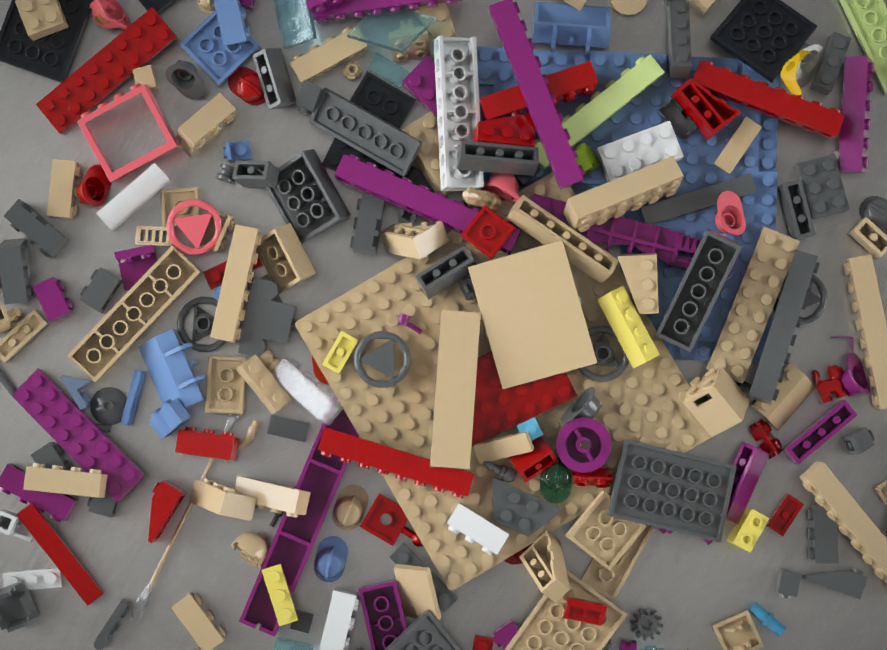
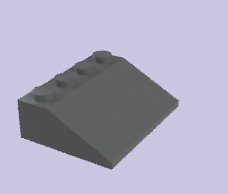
(307, 196)

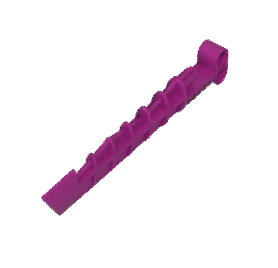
(636, 234)

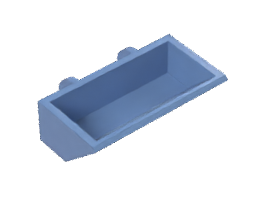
(568, 26)
(171, 369)

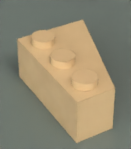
(413, 240)

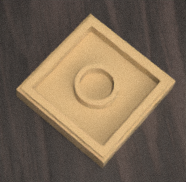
(172, 197)

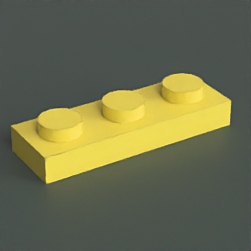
(280, 594)

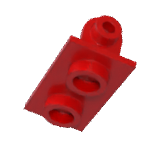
(763, 431)
(601, 478)

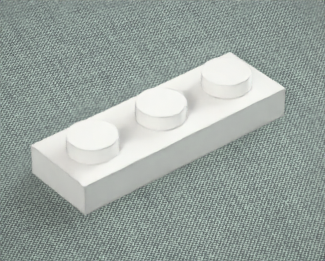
(35, 578)

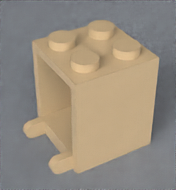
(724, 408)

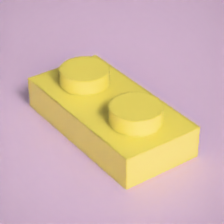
(340, 352)

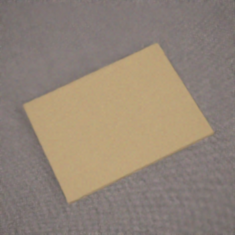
(532, 314)

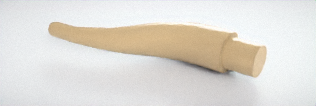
(249, 437)

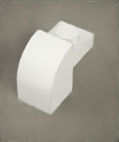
(12, 525)

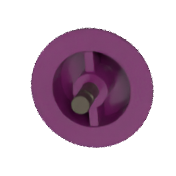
(583, 444)

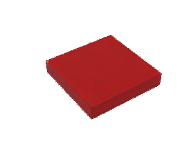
(488, 232)

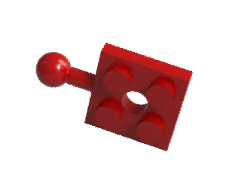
(390, 532)

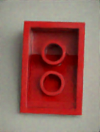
(163, 506)

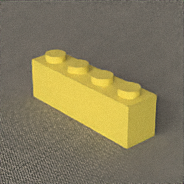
(628, 327)

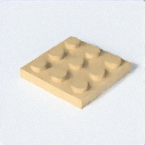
(602, 535)

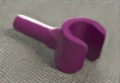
(404, 320)

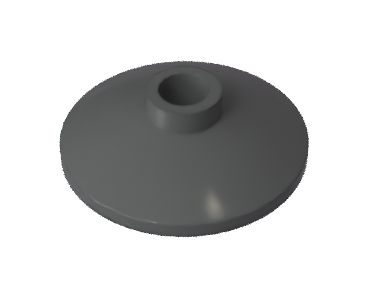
(115, 398)

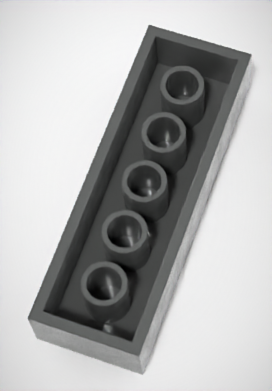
(699, 290)

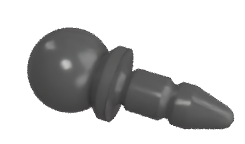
(507, 473)

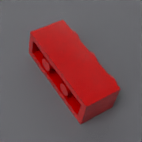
(207, 444)

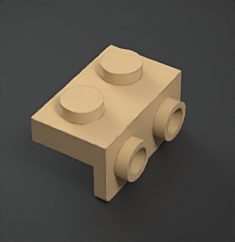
(210, 231)

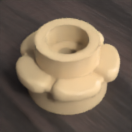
(352, 65)

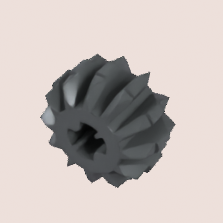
(652, 626)

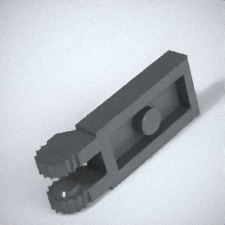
(111, 626)

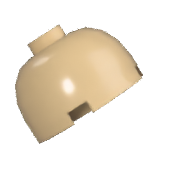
(252, 548)

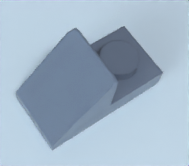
(74, 387)

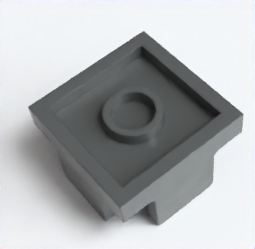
(16, 607)

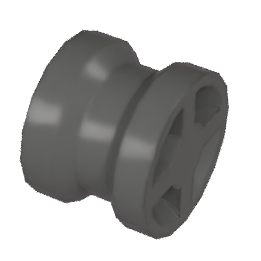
(226, 173)
(408, 218)

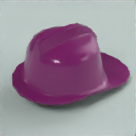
(854, 377)

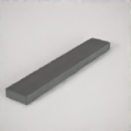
(696, 200)

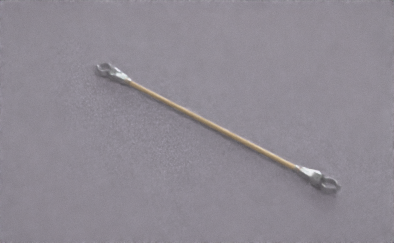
(143, 599)

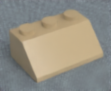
(285, 258)
(792, 393)

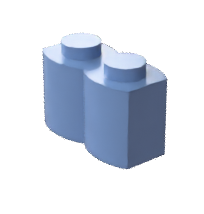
(168, 418)

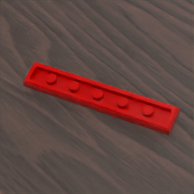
(59, 553)

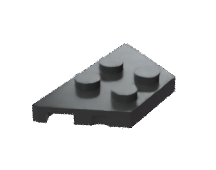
(520, 509)

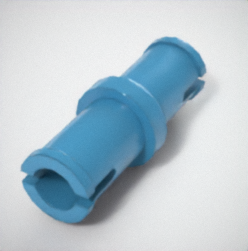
(767, 619)

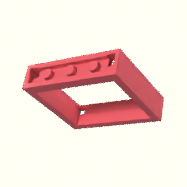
(143, 160)

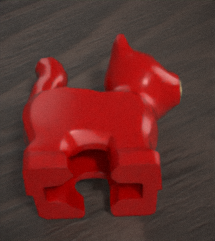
(831, 385)

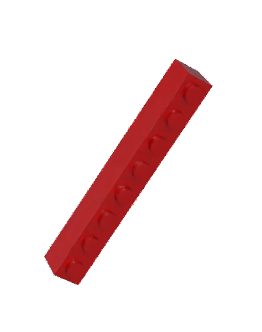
(768, 100)
(394, 461)

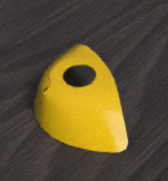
(789, 71)

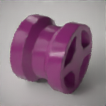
(623, 645)

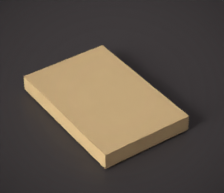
(225, 386)
(416, 590)

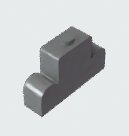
(265, 318)

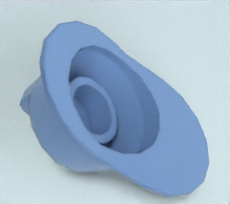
(330, 559)

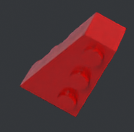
(704, 108)

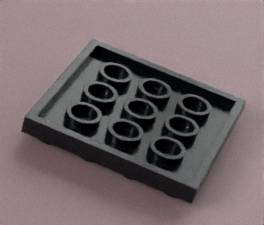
(763, 35)

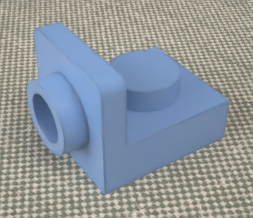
(237, 151)

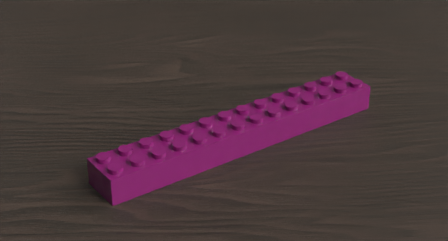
(297, 535)

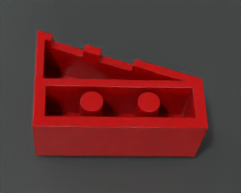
(509, 130)

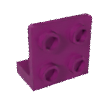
(135, 263)

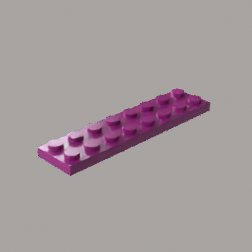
(77, 433)

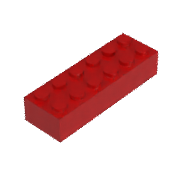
(563, 85)

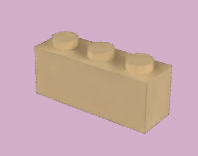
(63, 189)
(263, 384)
(199, 622)

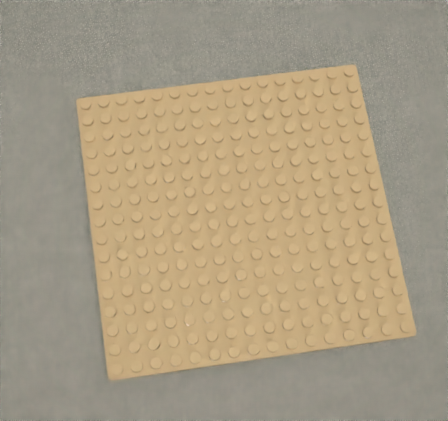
(636, 406)

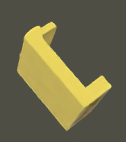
(748, 530)

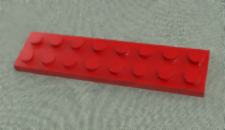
(106, 70)

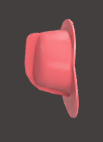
(730, 214)

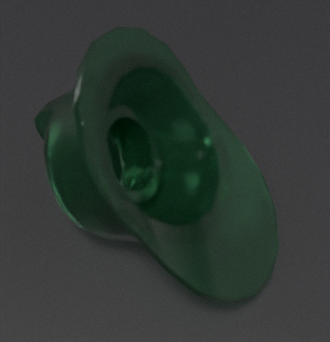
(556, 482)

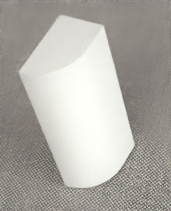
(133, 197)

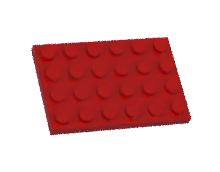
(502, 408)

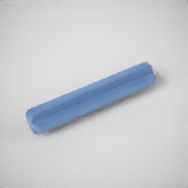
(133, 397)

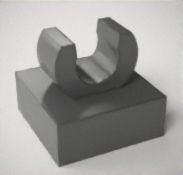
(467, 288)

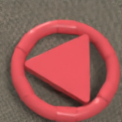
(194, 227)

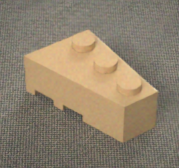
(443, 25)
(205, 124)
(642, 280)
(222, 499)
(547, 566)

